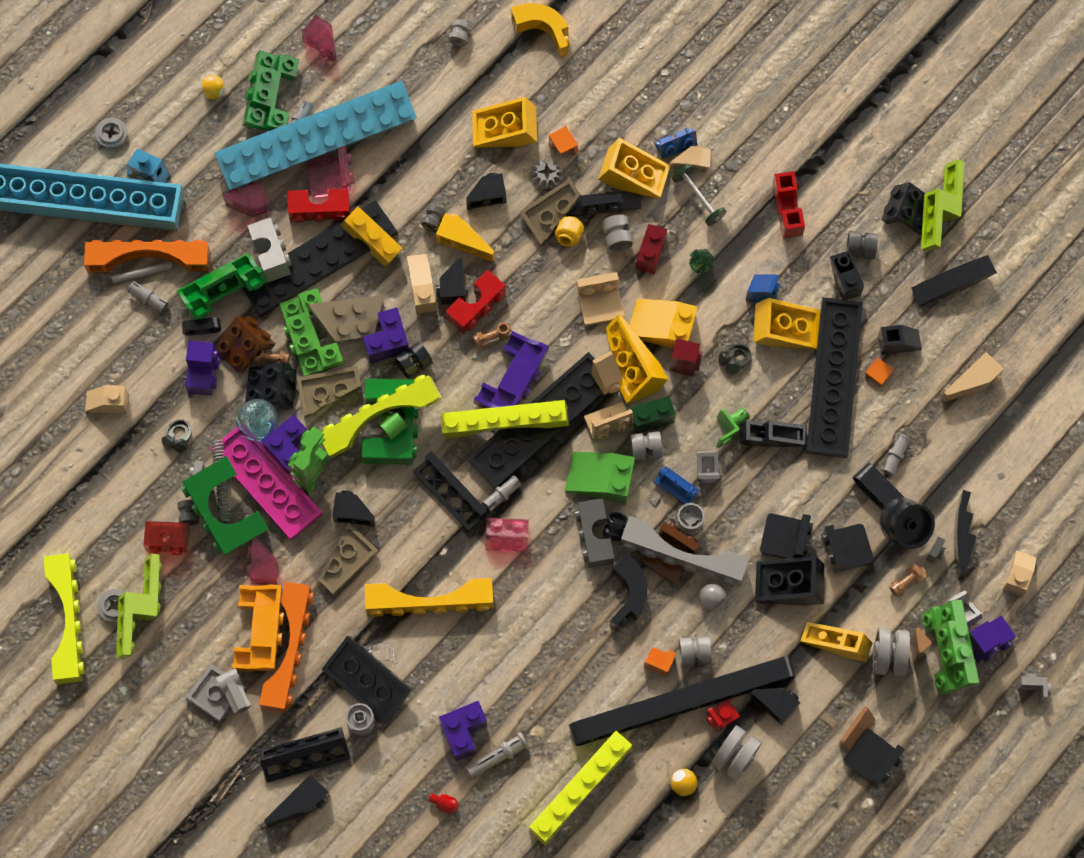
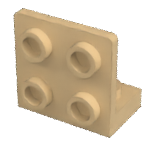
(599, 298)
(608, 421)

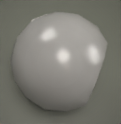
(712, 596)

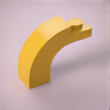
(542, 17)

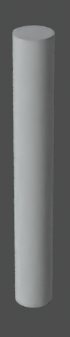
(142, 272)

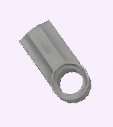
(232, 687)

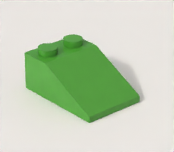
(600, 475)

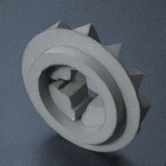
(105, 127)
(554, 177)
(104, 604)

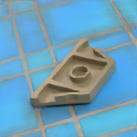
(348, 318)

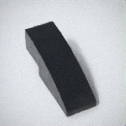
(772, 434)

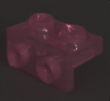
(507, 534)

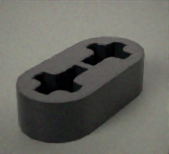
(201, 326)

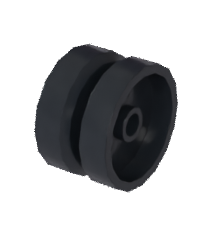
(907, 523)

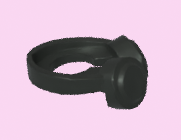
(733, 367)
(179, 445)

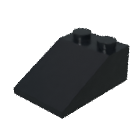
(790, 581)

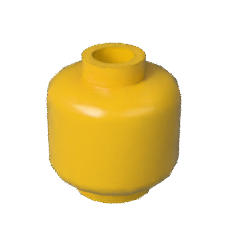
(569, 231)

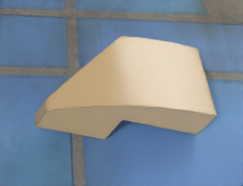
(696, 156)

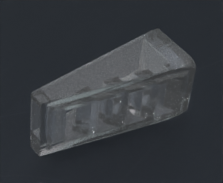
(392, 661)

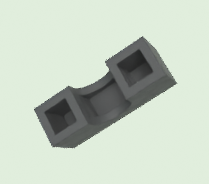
(597, 551)

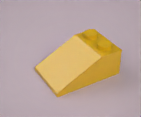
(505, 124)
(633, 170)
(663, 321)
(785, 325)

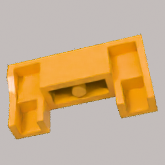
(266, 623)

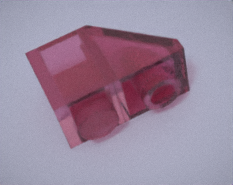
(319, 35)
(248, 200)
(263, 565)

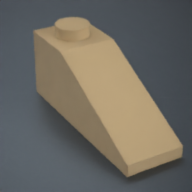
(421, 284)
(976, 378)

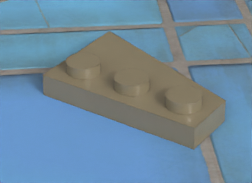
(548, 210)
(326, 388)
(349, 557)

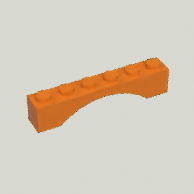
(104, 256)
(277, 689)

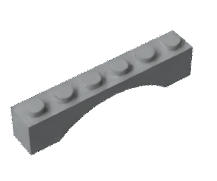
(725, 566)

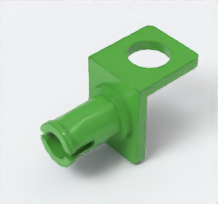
(731, 424)

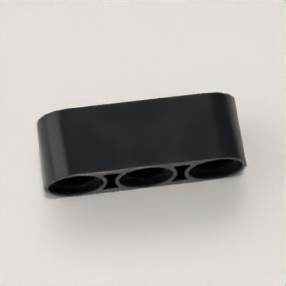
(876, 486)

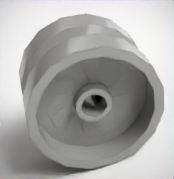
(891, 653)
(739, 755)

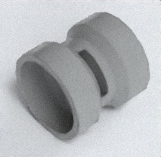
(459, 32)

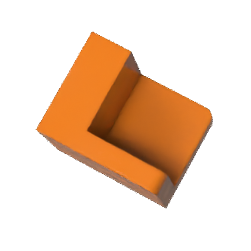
(563, 141)
(660, 661)

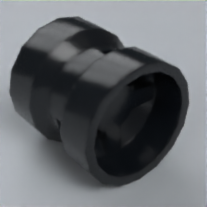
(615, 524)

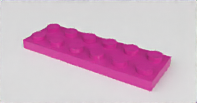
(269, 484)

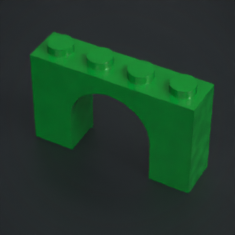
(401, 448)
(226, 535)

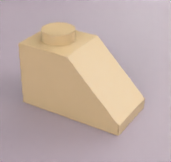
(607, 373)
(107, 399)
(1020, 574)

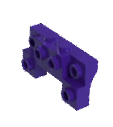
(521, 373)

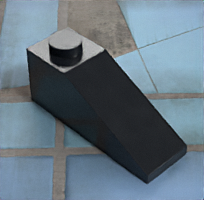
(302, 801)

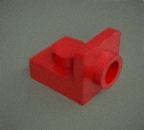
(722, 715)

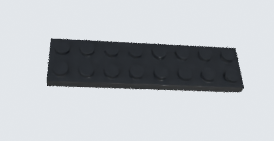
(316, 261)
(834, 378)
(516, 446)

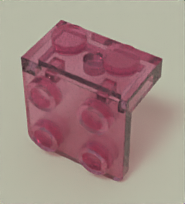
(330, 173)

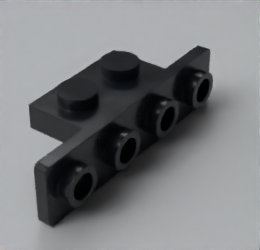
(605, 202)

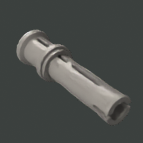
(507, 750)

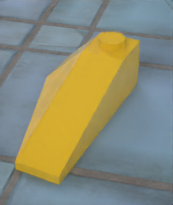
(637, 365)

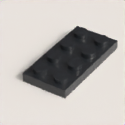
(367, 679)

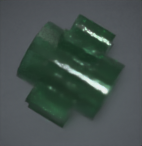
(701, 261)

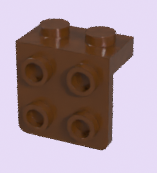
(242, 342)
(671, 534)

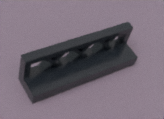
(456, 486)
(304, 747)

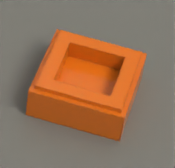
(879, 372)

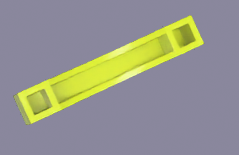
(476, 421)
(342, 436)
(66, 660)
(582, 784)

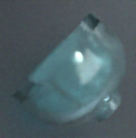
(257, 419)

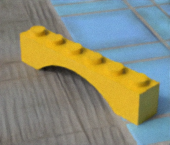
(472, 595)

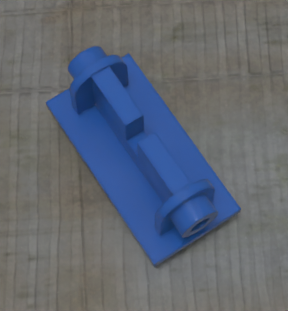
(683, 140)
(676, 485)

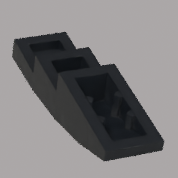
(954, 280)
(962, 538)

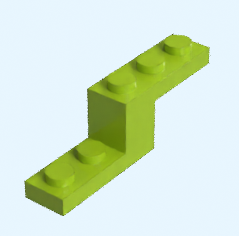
(942, 205)
(138, 606)

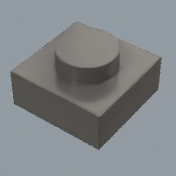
(937, 550)

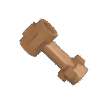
(503, 332)
(261, 356)
(916, 573)

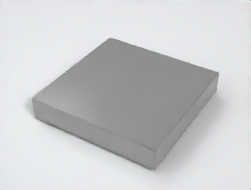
(209, 696)

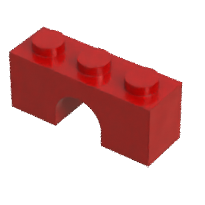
(302, 209)
(789, 213)
(465, 315)

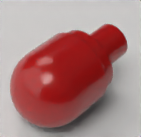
(444, 803)

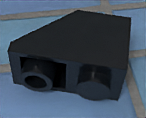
(846, 275)
(898, 339)

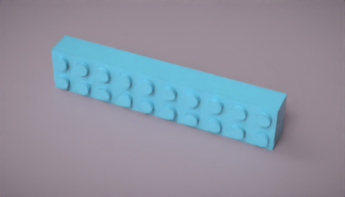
(315, 135)
(90, 197)

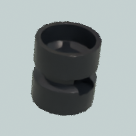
(420, 357)

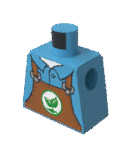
(146, 166)

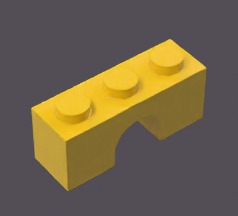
(361, 226)

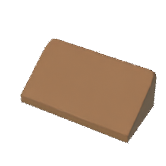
(919, 644)
(861, 723)

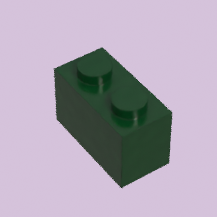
(653, 414)

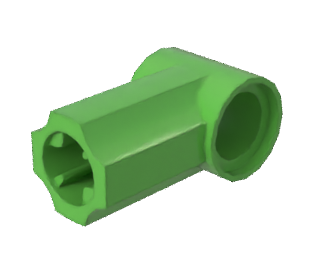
(391, 424)

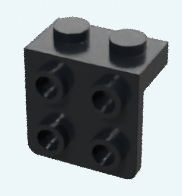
(906, 206)
(272, 383)
(786, 536)
(847, 547)
(873, 758)

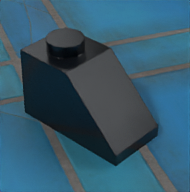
(487, 192)
(452, 284)
(351, 509)
(776, 702)

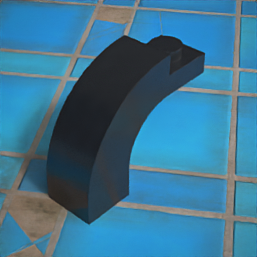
(634, 579)

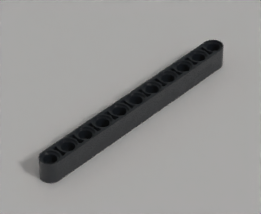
(682, 700)

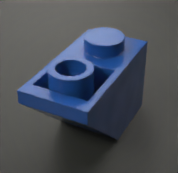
(763, 287)

